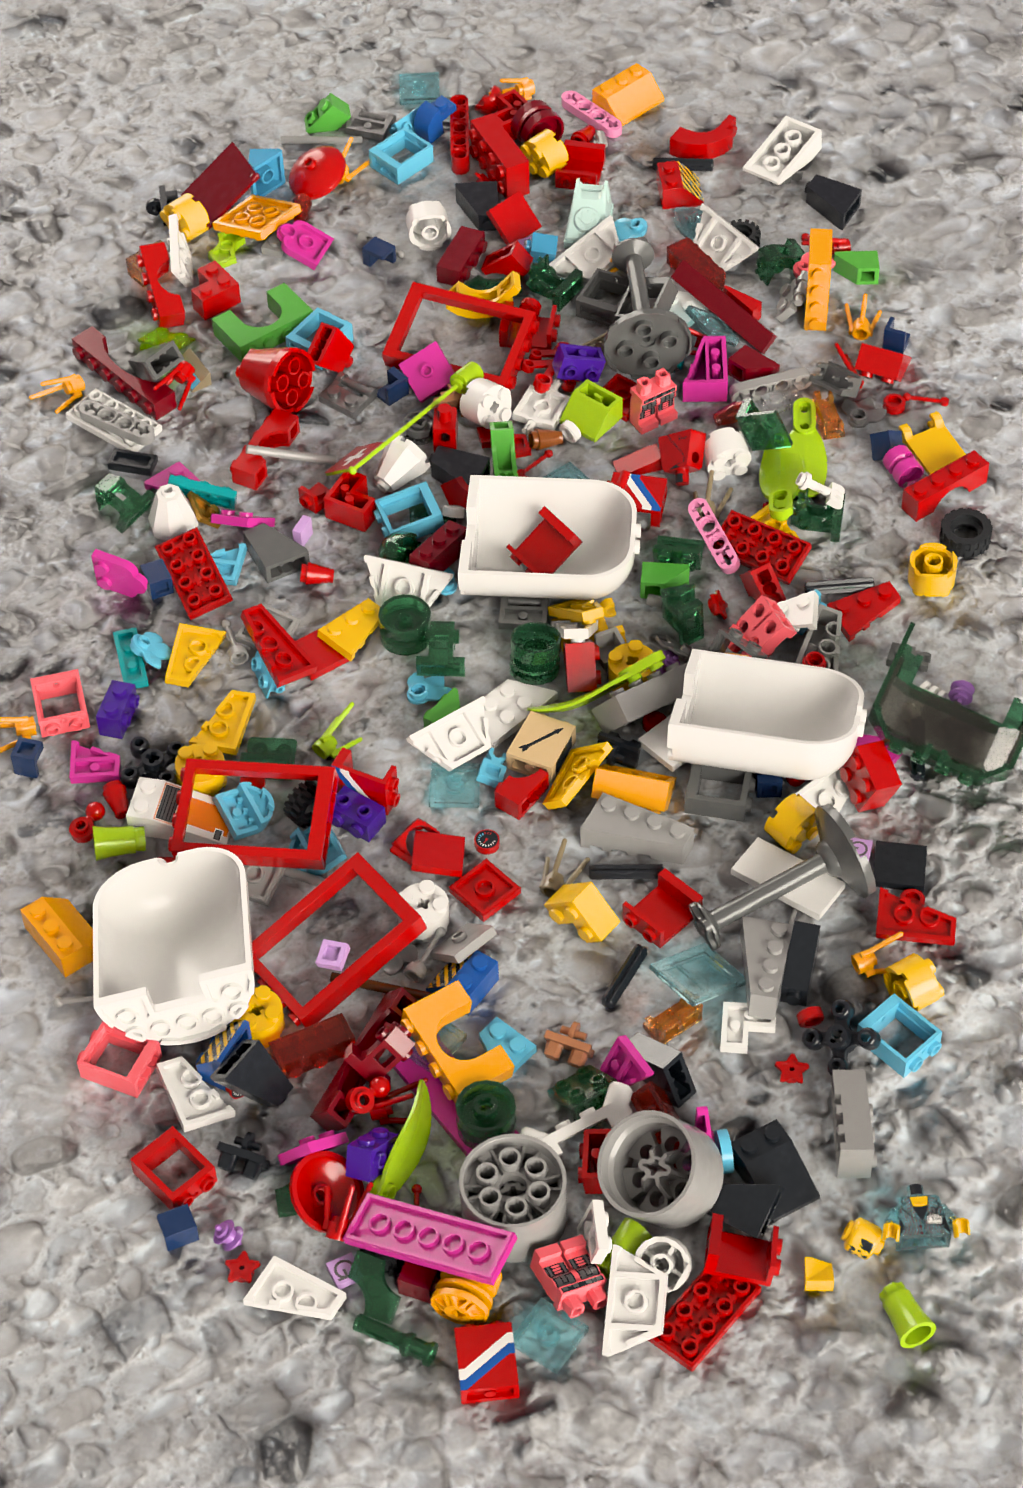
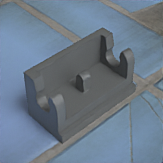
(837, 379)

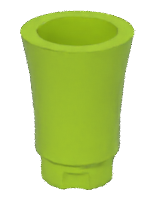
(117, 841)
(628, 1236)
(906, 1315)

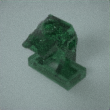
(776, 257)
(563, 288)
(131, 508)
(806, 516)
(678, 606)
(441, 660)

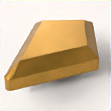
(203, 509)

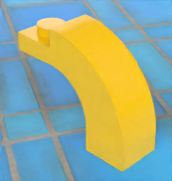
(502, 292)

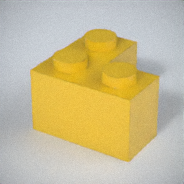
(584, 908)

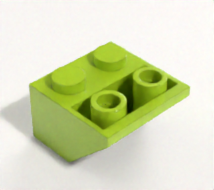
(593, 410)

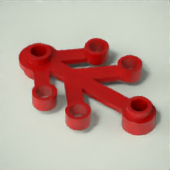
(543, 381)

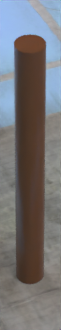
(386, 987)

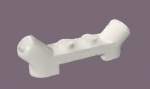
(614, 1110)

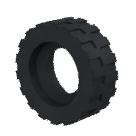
(970, 519)

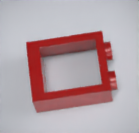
(160, 1150)

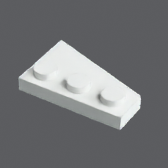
(802, 610)
(575, 630)
(826, 791)
(190, 1096)
(294, 1291)

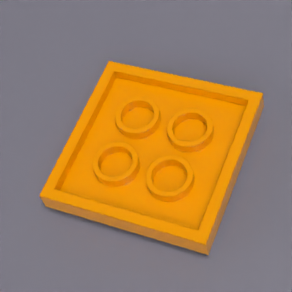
(256, 217)

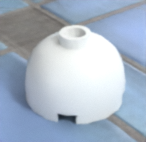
(669, 1257)

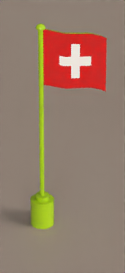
(362, 454)

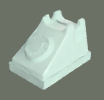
(589, 208)

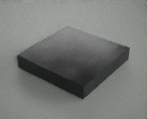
(900, 865)

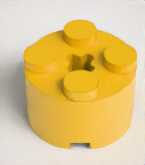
(545, 153)
(191, 216)
(932, 570)
(625, 656)
(203, 783)
(792, 823)
(913, 981)
(264, 1015)

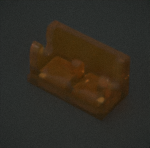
(827, 417)
(673, 1021)

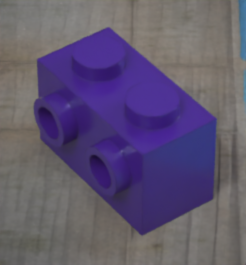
(578, 362)
(117, 709)
(358, 814)
(369, 1154)

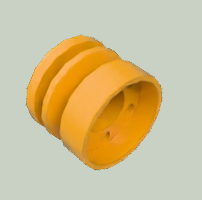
(464, 1299)

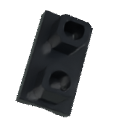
(155, 206)
(623, 751)
(231, 1154)

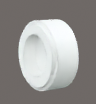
(570, 431)
(453, 511)

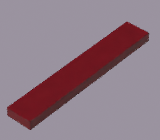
(723, 307)

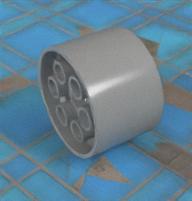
(531, 1165)
(696, 1178)

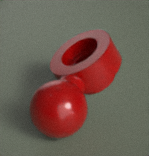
(94, 812)
(378, 1087)

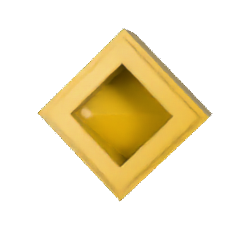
(818, 1275)

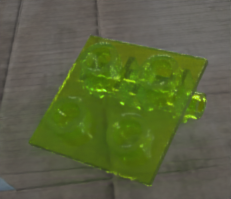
(162, 335)

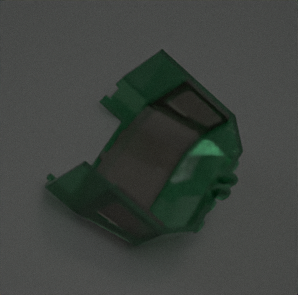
(942, 730)

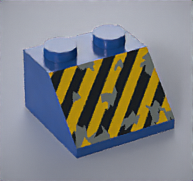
(475, 973)
(220, 1048)

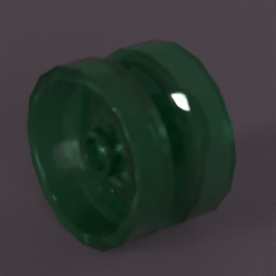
(404, 624)
(484, 1112)

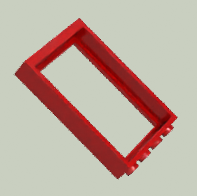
(529, 326)
(321, 823)
(364, 967)

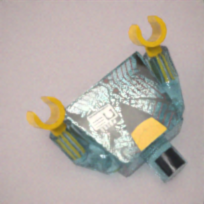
(922, 1222)

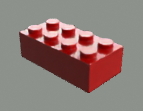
(499, 156)

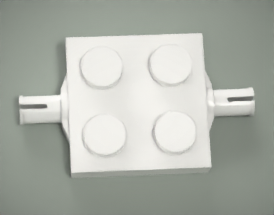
(541, 409)

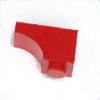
(508, 259)
(763, 582)
(519, 794)

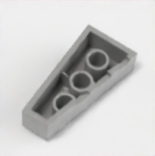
(636, 830)
(764, 960)

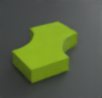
(225, 250)

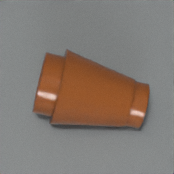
(542, 438)

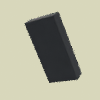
(132, 462)

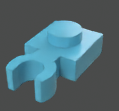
(492, 769)

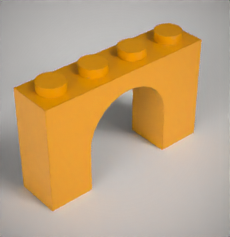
(818, 279)
(424, 1022)

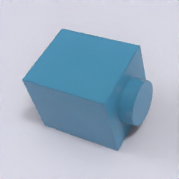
(542, 244)

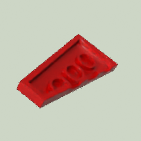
(278, 650)

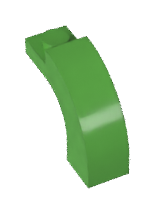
(503, 448)

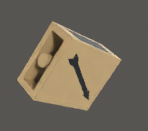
(541, 744)

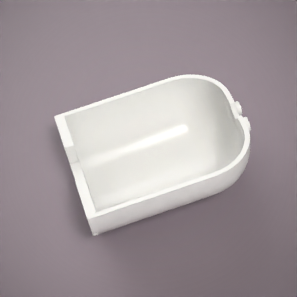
(506, 512)
(765, 716)
(174, 947)

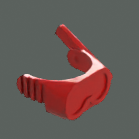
(399, 844)

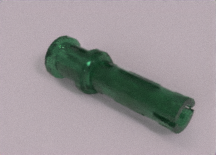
(406, 1343)

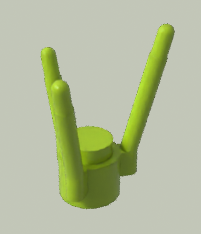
(326, 744)

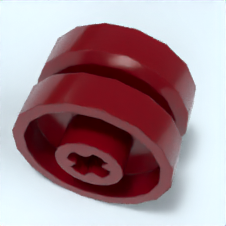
(533, 119)

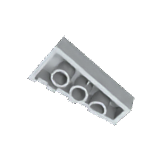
(825, 638)
(641, 698)
(852, 1124)

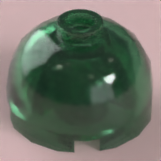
(398, 546)

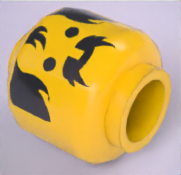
(862, 1238)

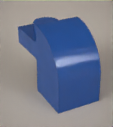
(430, 116)

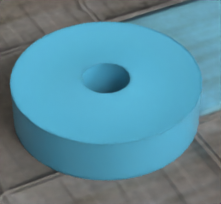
(724, 1146)

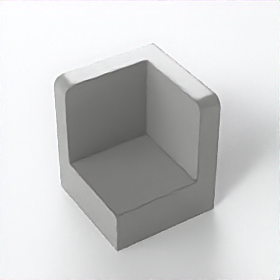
(607, 641)

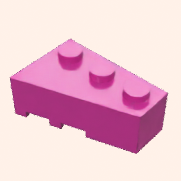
(708, 373)

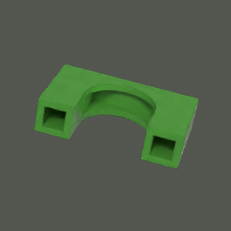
(241, 338)

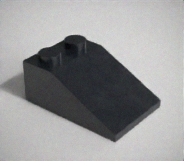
(772, 1158)

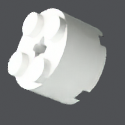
(428, 225)
(486, 402)
(726, 453)
(430, 904)

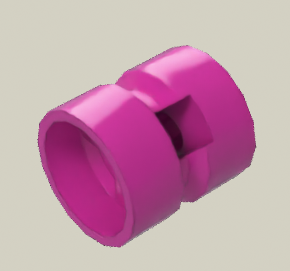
(902, 465)

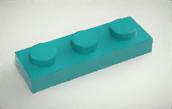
(213, 494)
(131, 665)

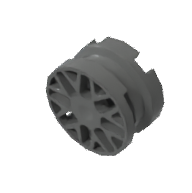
(420, 429)

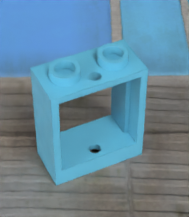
(381, 155)
(298, 336)
(405, 499)
(896, 1008)

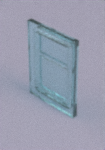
(698, 974)

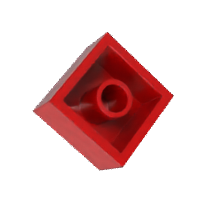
(870, 776)

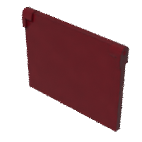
(223, 183)

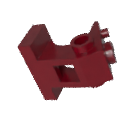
(394, 1039)

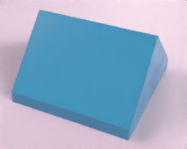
(270, 167)

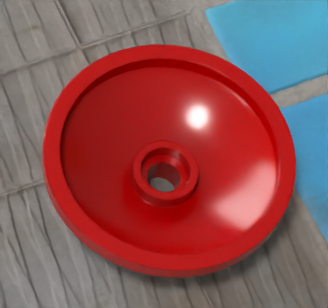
(317, 172)
(311, 1177)

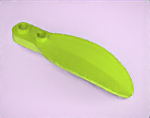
(808, 441)
(778, 478)
(629, 674)
(408, 1146)

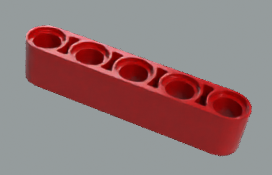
(460, 136)

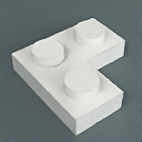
(736, 1026)
(594, 1230)

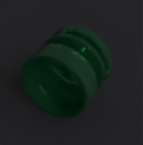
(535, 653)

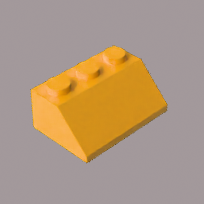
(628, 94)
(634, 786)
(60, 932)

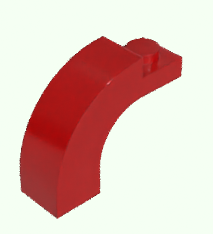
(704, 145)

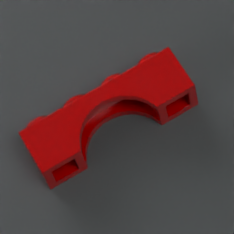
(167, 307)
(276, 431)
(924, 495)

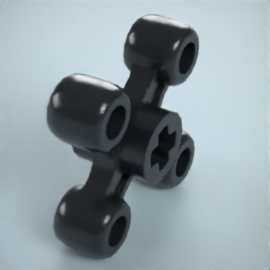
(153, 762)
(841, 1029)

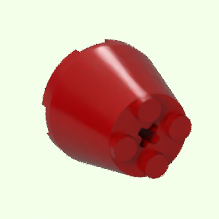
(278, 377)

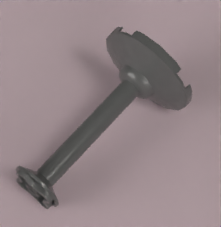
(647, 336)
(833, 856)

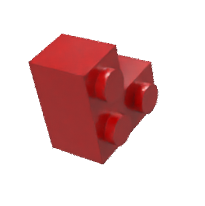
(507, 107)
(215, 291)
(349, 502)
(581, 665)

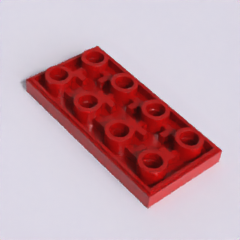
(760, 544)
(194, 573)
(703, 1317)

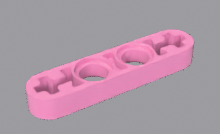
(574, 102)
(714, 535)

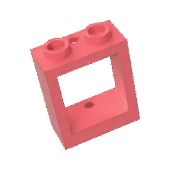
(45, 688)
(141, 1071)

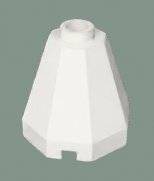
(399, 465)
(171, 513)

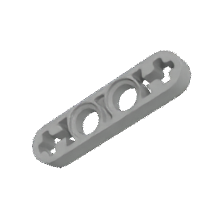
(793, 378)
(94, 412)

